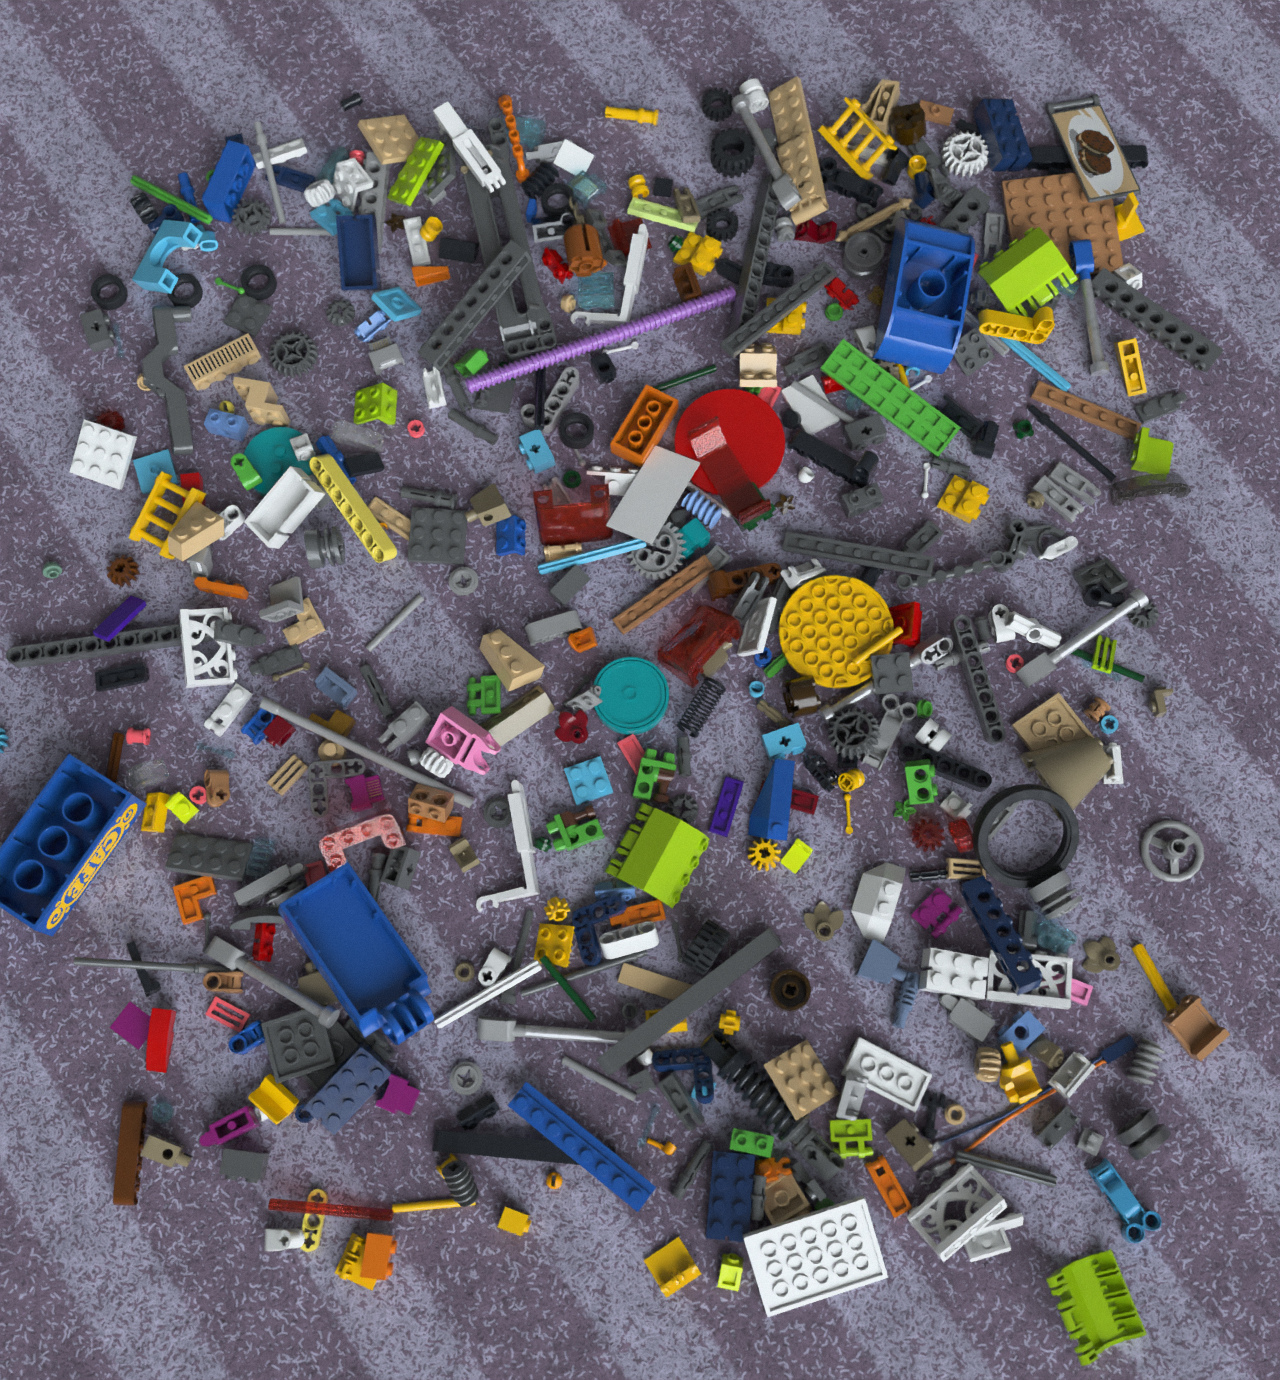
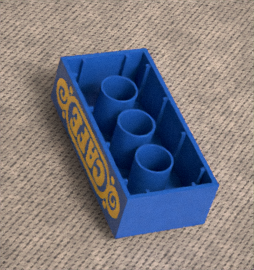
(63, 844)

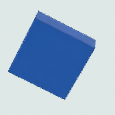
(531, 210)

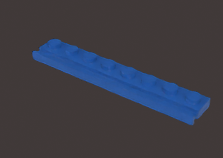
(582, 1146)

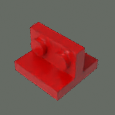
(909, 618)

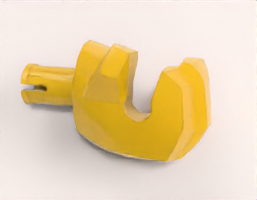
(1017, 1076)

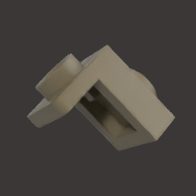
(1157, 702)
(464, 854)
(1047, 1052)

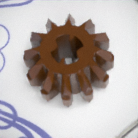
(129, 568)

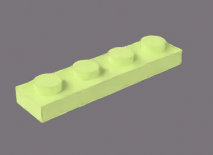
(659, 213)

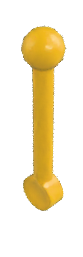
(849, 829)

